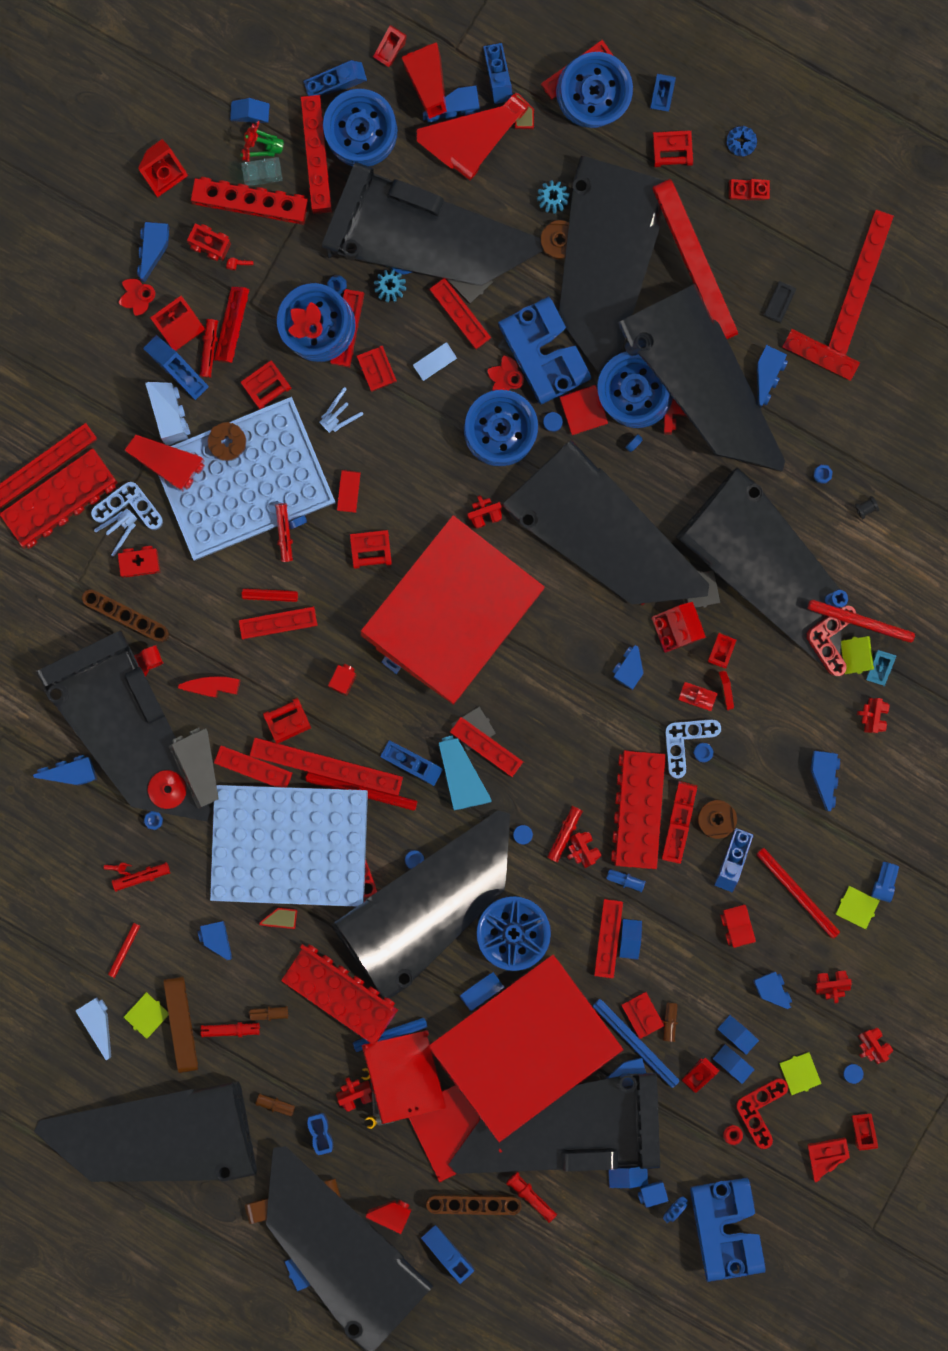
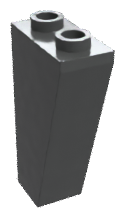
(196, 765)

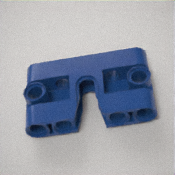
(543, 370)
(716, 1247)

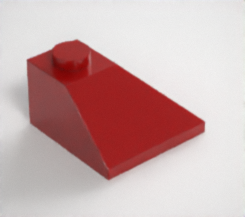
(161, 168)
(391, 1215)

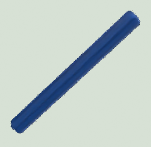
(621, 1028)

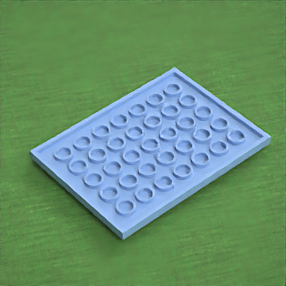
(239, 496)
(289, 845)

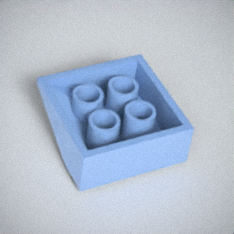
(168, 413)

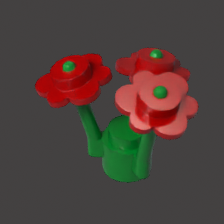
(272, 143)

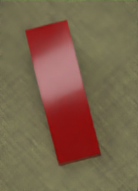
(211, 685)

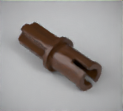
(269, 1013)
(670, 1022)
(275, 1105)

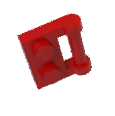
(672, 142)
(263, 379)
(370, 543)
(290, 725)

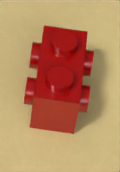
(205, 240)

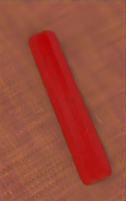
(270, 595)

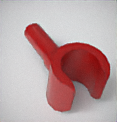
(233, 262)
(120, 868)

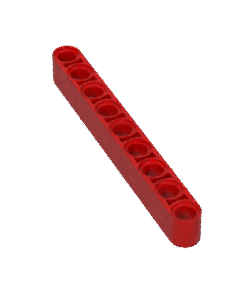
(693, 255)

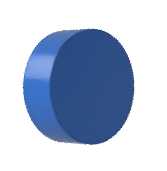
(552, 422)
(636, 440)
(297, 522)
(703, 752)
(523, 834)
(413, 858)
(853, 1073)

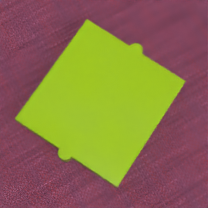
(857, 655)
(857, 907)
(146, 1015)
(800, 1073)

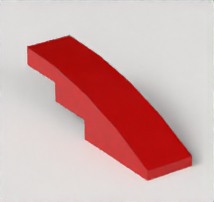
(679, 822)

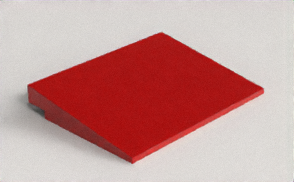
(452, 610)
(525, 1048)

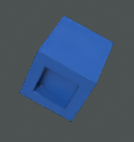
(653, 1194)

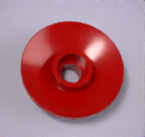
(159, 796)

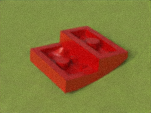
(583, 410)

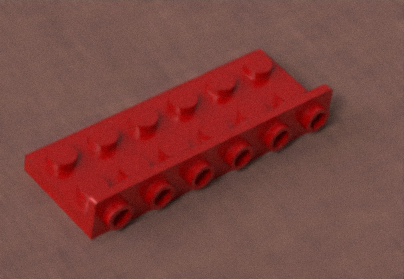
(59, 499)
(638, 809)
(340, 994)

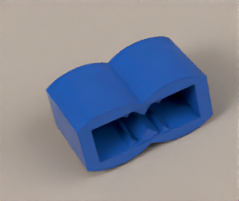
(321, 1137)

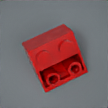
(177, 323)
(678, 627)

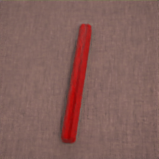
(861, 621)
(372, 793)
(798, 893)

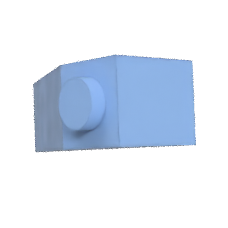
(96, 1022)

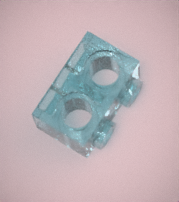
(262, 171)

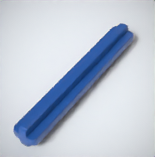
(395, 1032)

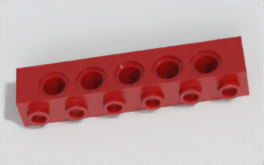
(316, 154)
(238, 205)

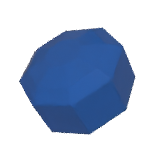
(337, 283)
(823, 474)
(153, 820)

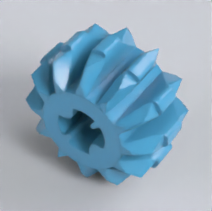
(545, 197)
(396, 283)

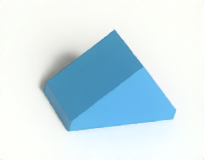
(882, 666)

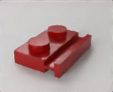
(376, 368)
(642, 1015)

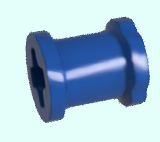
(842, 598)

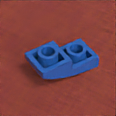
(482, 991)

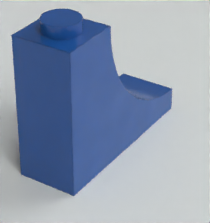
(176, 366)

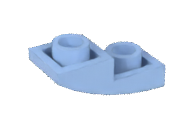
(434, 361)

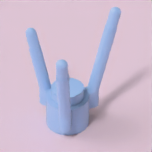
(330, 421)
(124, 518)

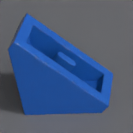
(663, 92)
(250, 111)
(630, 939)
(738, 1034)
(733, 1064)
(628, 1177)

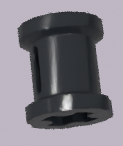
(866, 507)

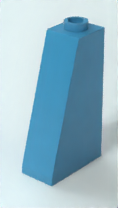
(462, 779)

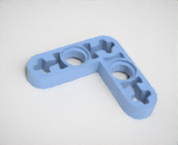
(133, 501)
(679, 741)

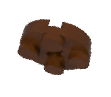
(552, 231)
(235, 448)
(710, 828)

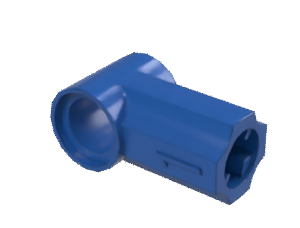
(884, 886)

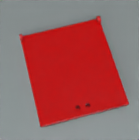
(404, 1077)
(445, 1131)

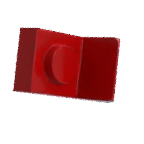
(390, 46)
(669, 423)
(722, 650)
(700, 1075)
(864, 1132)

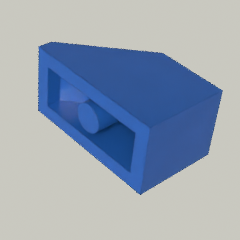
(216, 939)

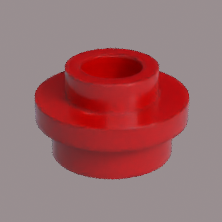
(733, 1141)

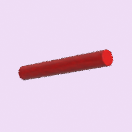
(124, 949)

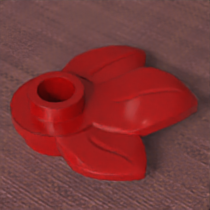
(134, 296)
(304, 320)
(503, 374)

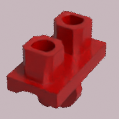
(476, 516)
(697, 696)
(871, 715)
(580, 850)
(833, 988)
(872, 1048)
(352, 1091)

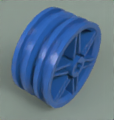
(620, 94)
(341, 110)
(343, 325)
(611, 380)
(484, 408)
(536, 922)

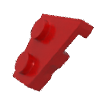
(827, 1155)

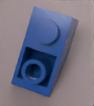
(630, 670)
(771, 989)

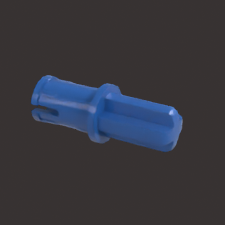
(625, 880)

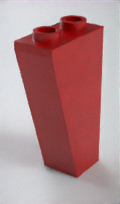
(426, 75)
(168, 462)

